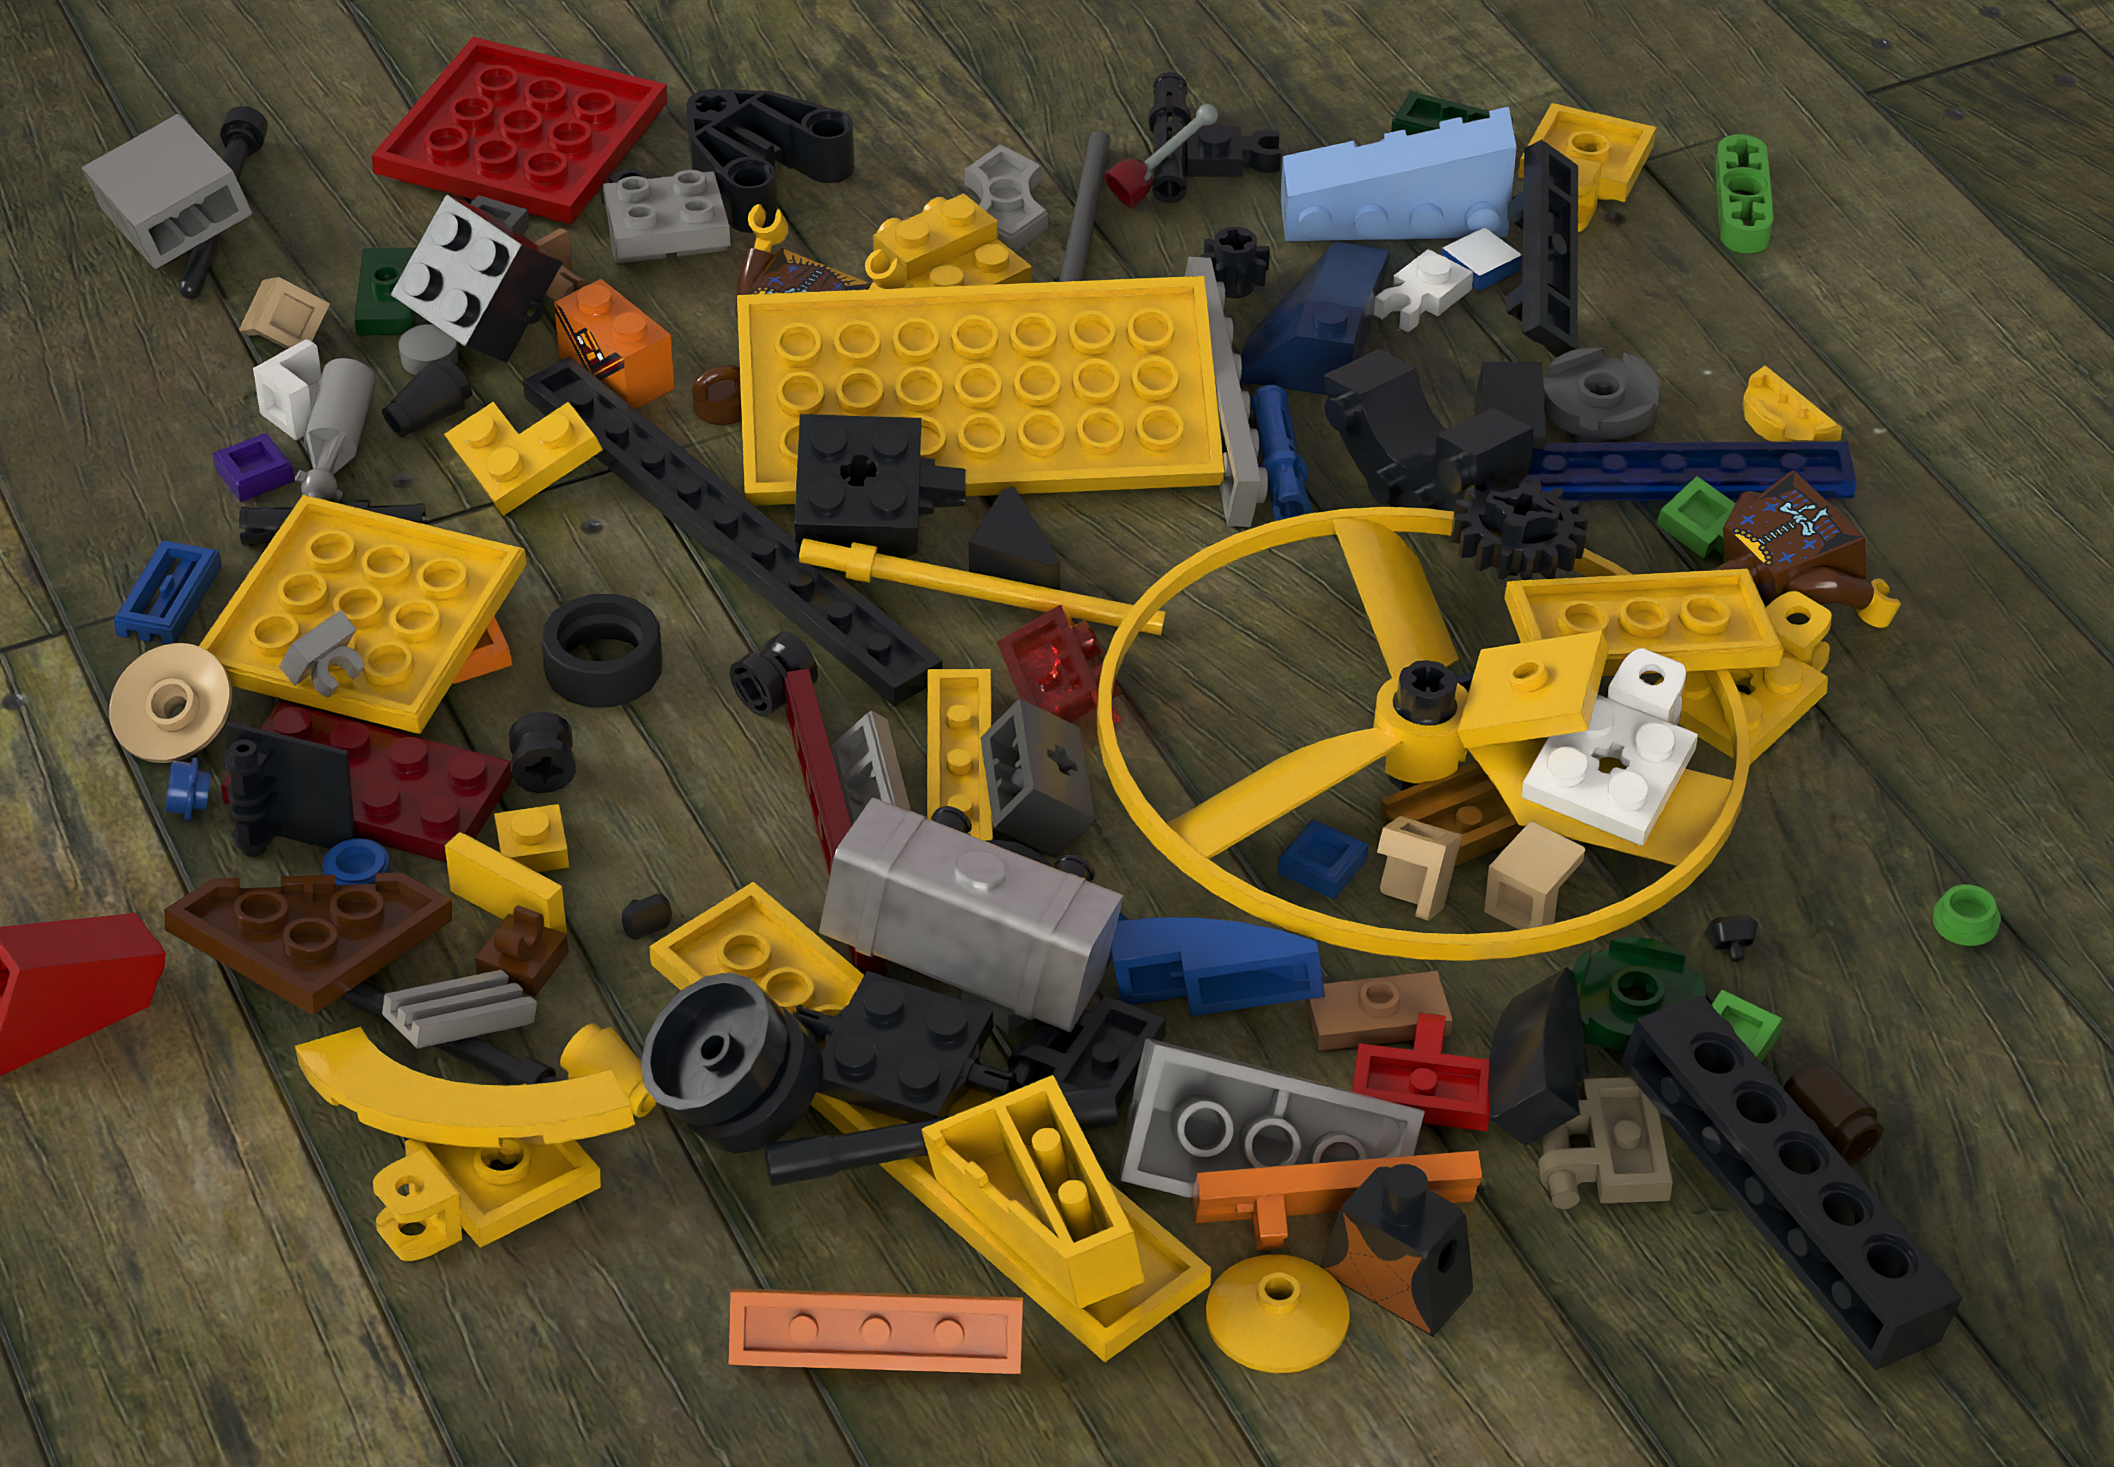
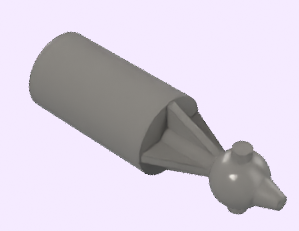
(335, 425)

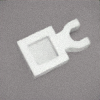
(1423, 285)

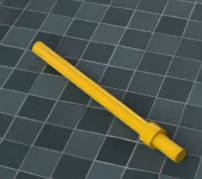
(863, 562)

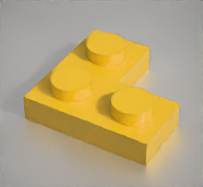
(521, 465)

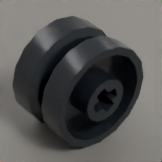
(731, 1063)

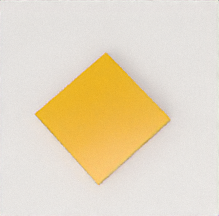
(404, 585)

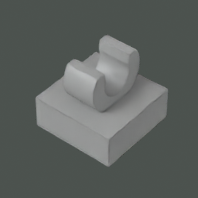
(322, 648)

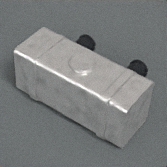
(971, 911)

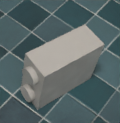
(167, 191)

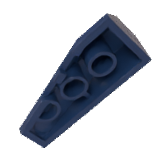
(1318, 321)

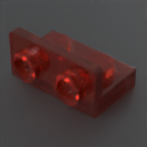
(1057, 665)

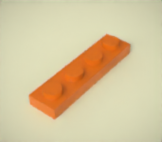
(876, 1331)

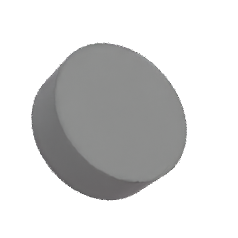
(426, 344)

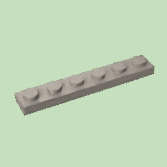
(1243, 479)

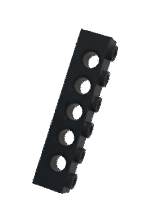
(1790, 1182)

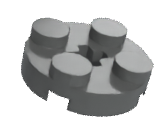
(1623, 402)

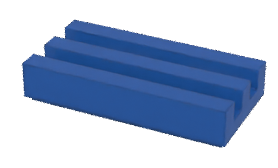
(178, 594)

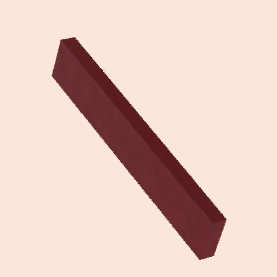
(820, 781)

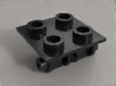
(286, 790)

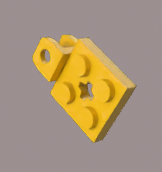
(1604, 148)
(1777, 693)
(460, 1189)

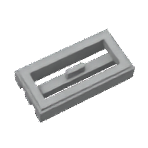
(458, 1009)

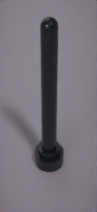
(242, 135)

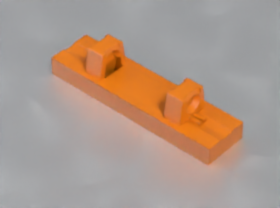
(1316, 1188)

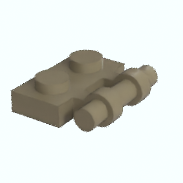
(1624, 1152)

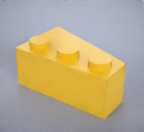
(1039, 1189)

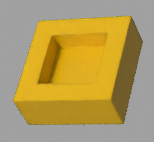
(533, 837)

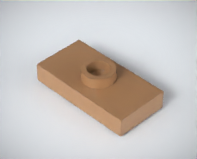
(1376, 1010)

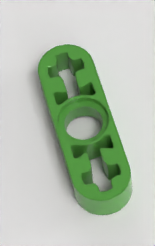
(1734, 207)

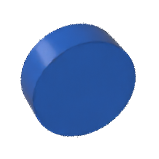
(356, 861)

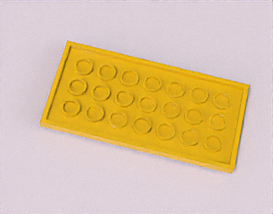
(1009, 380)

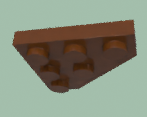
(308, 935)

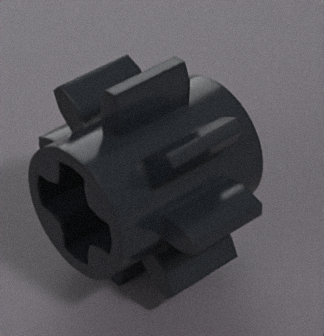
(1237, 260)

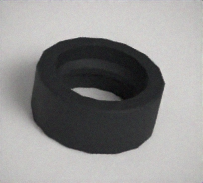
(609, 681)

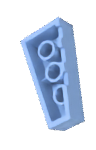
(1404, 185)

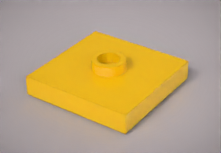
(1533, 689)

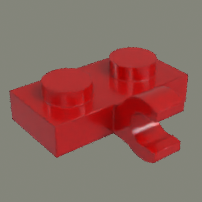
(1443, 1085)

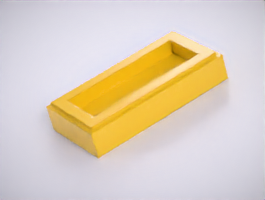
(501, 883)

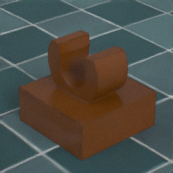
(523, 950)

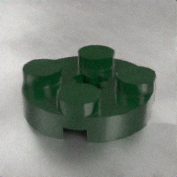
(1614, 972)

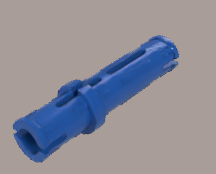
(1278, 444)

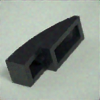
(1538, 1059)

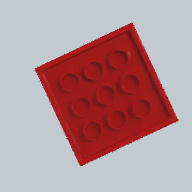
(520, 129)

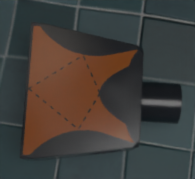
(1402, 1248)

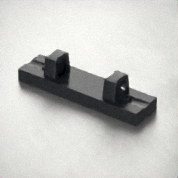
(1549, 224)

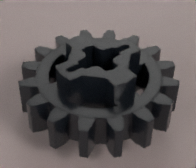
(1519, 529)

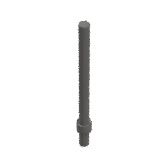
(1085, 207)

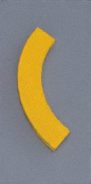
(439, 1111)

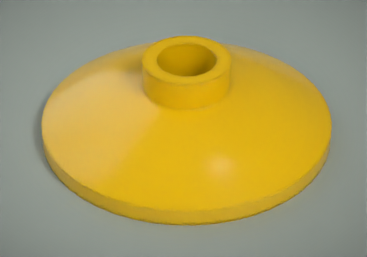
(1277, 1333)

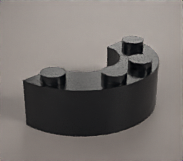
(1404, 445)

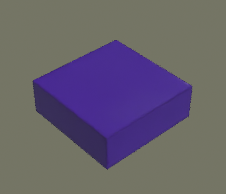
(253, 467)

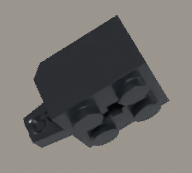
(894, 478)

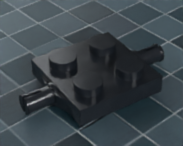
(904, 1050)

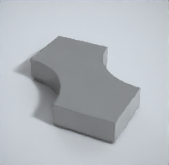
(1005, 188)

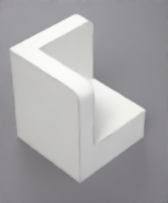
(289, 387)

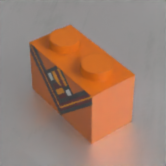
(615, 343)

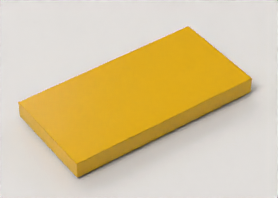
(1687, 616)

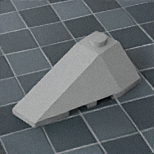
(1223, 1114)

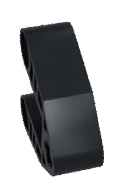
(748, 130)

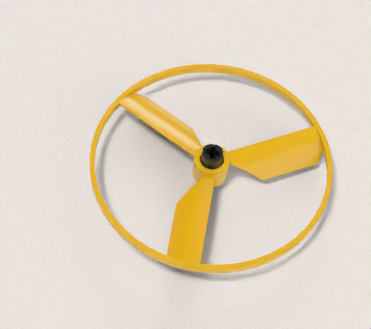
(1419, 737)

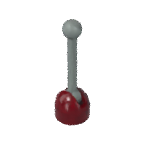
(1132, 178)

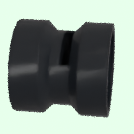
(760, 677)

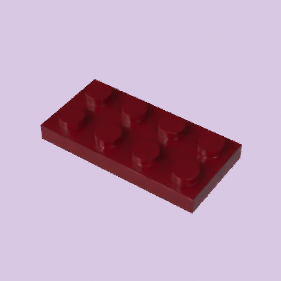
(403, 786)

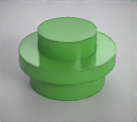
(1967, 915)

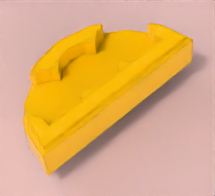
(1783, 413)

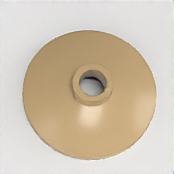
(159, 684)

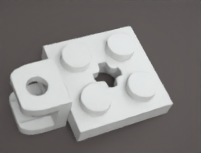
(1630, 725)

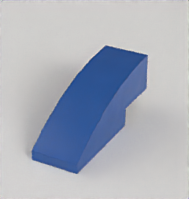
(1213, 963)

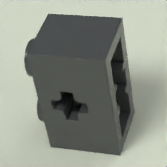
(1037, 778)

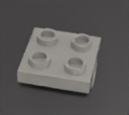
(666, 216)

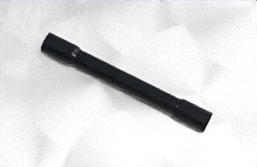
(828, 1154)

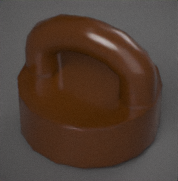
(718, 395)

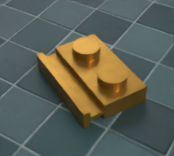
(1461, 804)

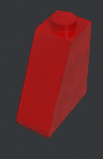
(71, 981)

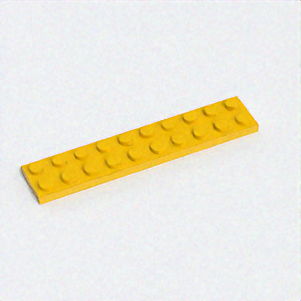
(767, 943)

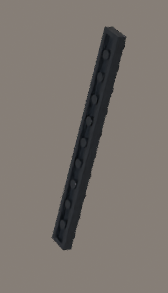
(739, 535)

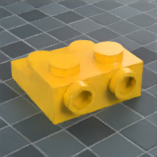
(951, 246)

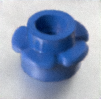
(187, 788)

